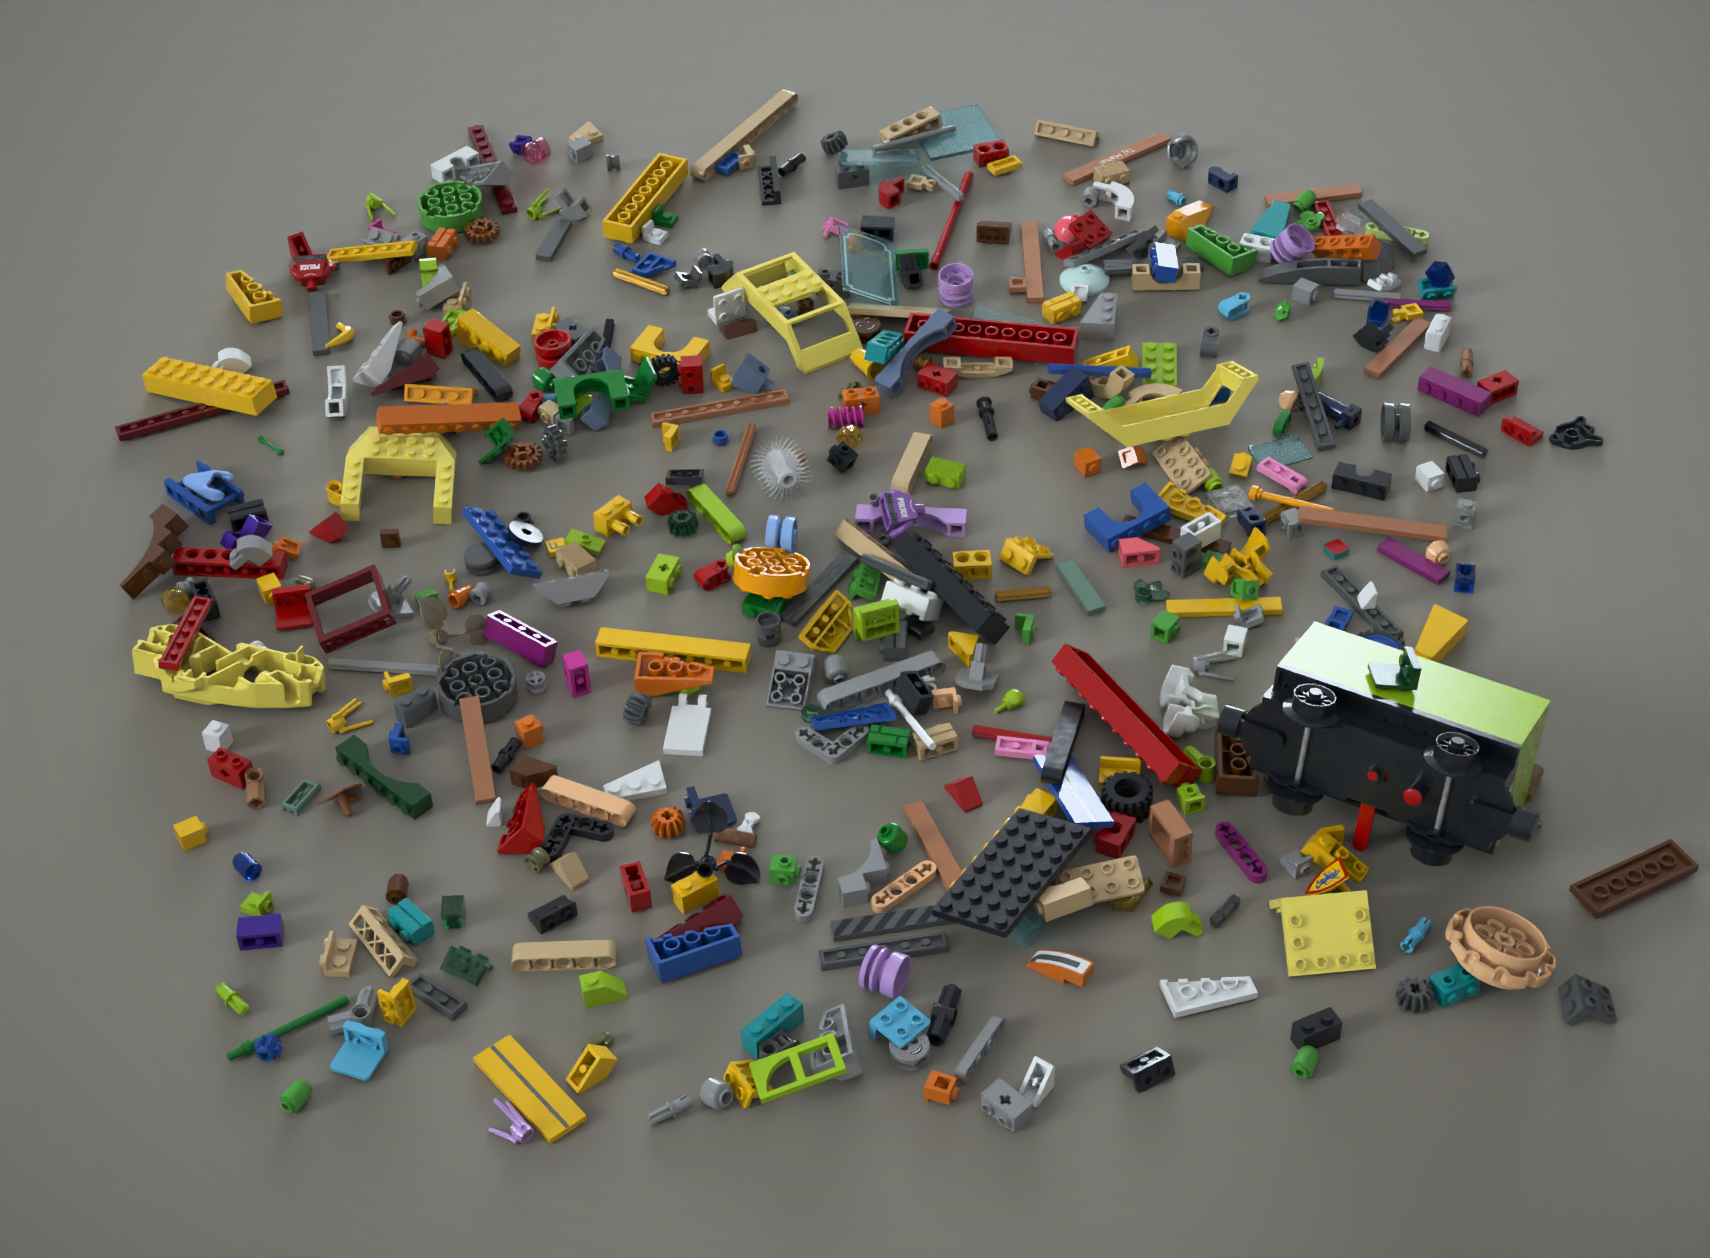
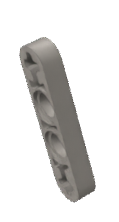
(811, 889)
(980, 1048)

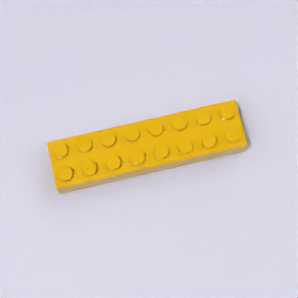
(636, 206)
(209, 386)

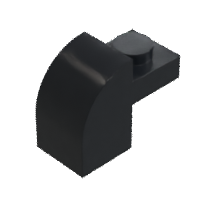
(720, 271)
(909, 272)
(1371, 337)

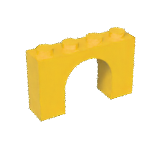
(653, 338)

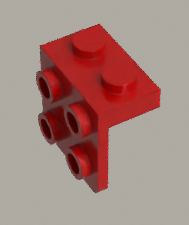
(1090, 229)
(291, 607)

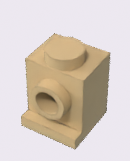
(548, 411)

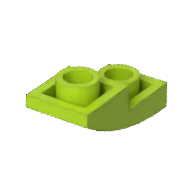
(1317, 371)

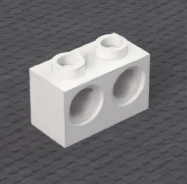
(1261, 244)

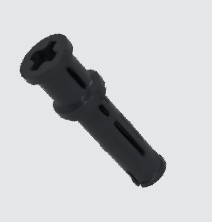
(990, 431)

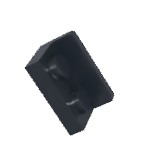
(553, 914)
(1148, 1068)

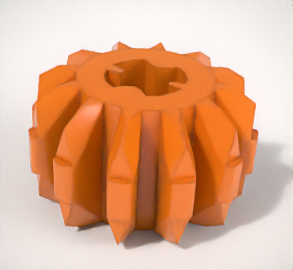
(668, 822)

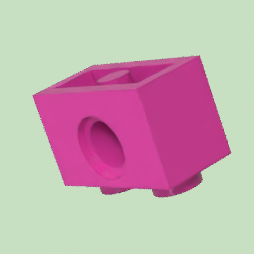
(576, 673)

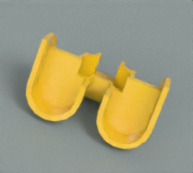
(1249, 557)

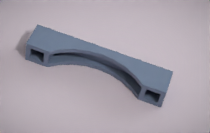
(936, 329)
(597, 411)

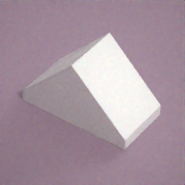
(1038, 1081)

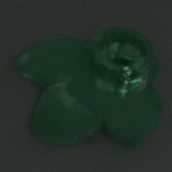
(1149, 592)

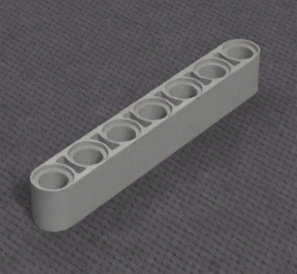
(877, 682)

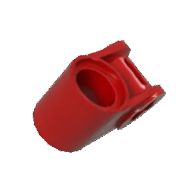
(530, 406)
(712, 575)

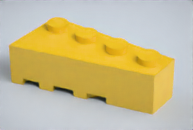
(479, 332)

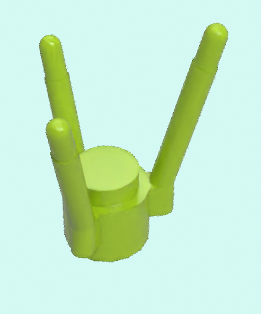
(375, 202)
(535, 210)

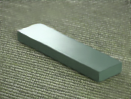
(1080, 587)

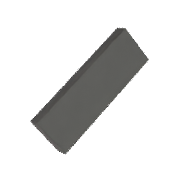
(437, 997)

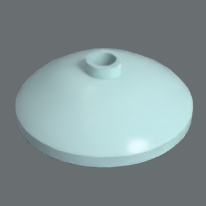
(1085, 274)

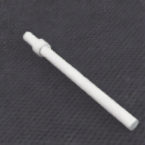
(896, 702)

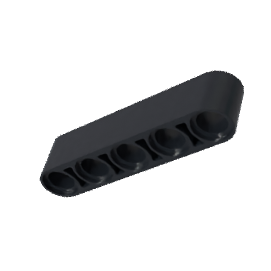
(487, 374)

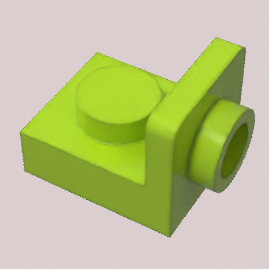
(257, 904)

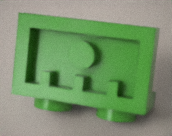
(864, 582)

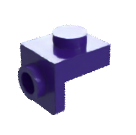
(519, 141)

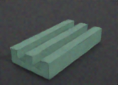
(303, 797)

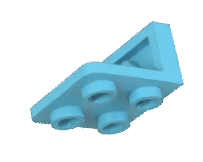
(898, 1023)
(361, 1051)

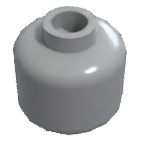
(835, 669)
(716, 1093)

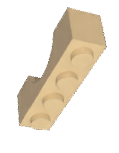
(1187, 278)

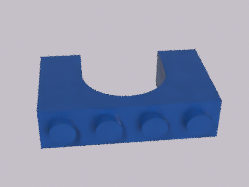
(1108, 532)

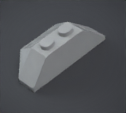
(573, 588)

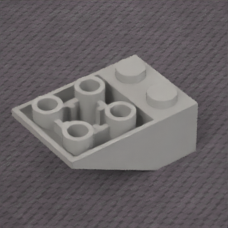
(791, 680)

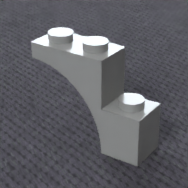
(856, 886)

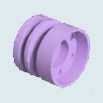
(1292, 244)
(956, 285)
(884, 971)

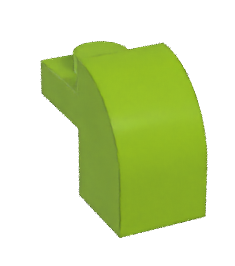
(428, 269)
(1176, 917)

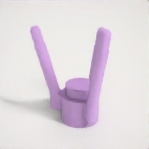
(520, 1128)

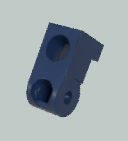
(1222, 179)
(1250, 519)

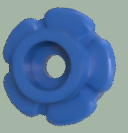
(720, 437)

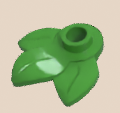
(1310, 220)

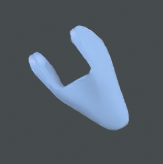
(201, 482)

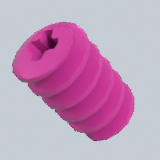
(845, 416)

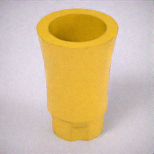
(869, 368)

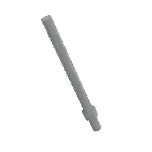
(887, 145)

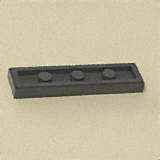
(553, 240)

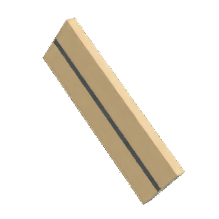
(889, 310)

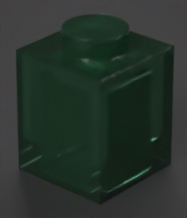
(453, 912)

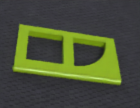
(765, 1067)

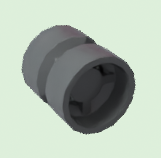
(768, 629)

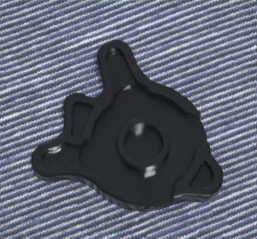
(1575, 435)

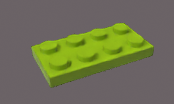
(1162, 361)

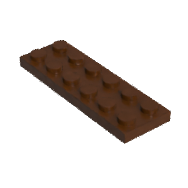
(1633, 878)

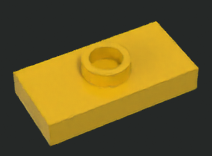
(1004, 165)

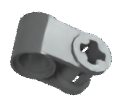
(1210, 342)
(777, 1043)

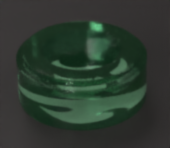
(809, 711)

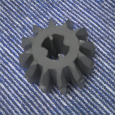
(834, 142)
(637, 709)
(1414, 995)

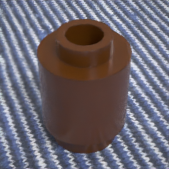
(397, 888)

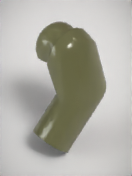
(854, 385)
(302, 580)

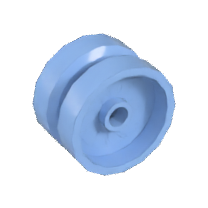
(781, 534)

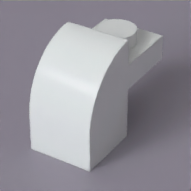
(233, 360)

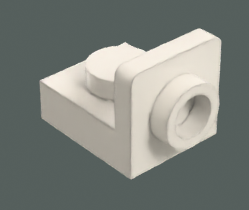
(653, 234)

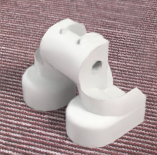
(1200, 708)

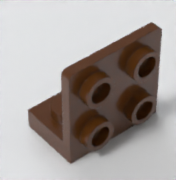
(993, 232)

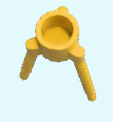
(337, 720)

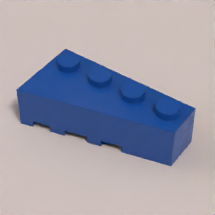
(693, 951)

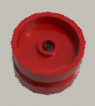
(551, 346)

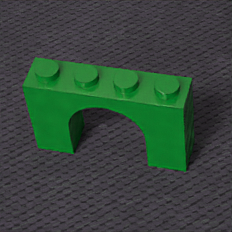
(609, 382)

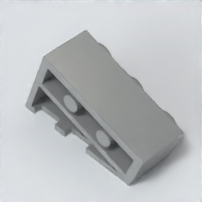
(1100, 319)

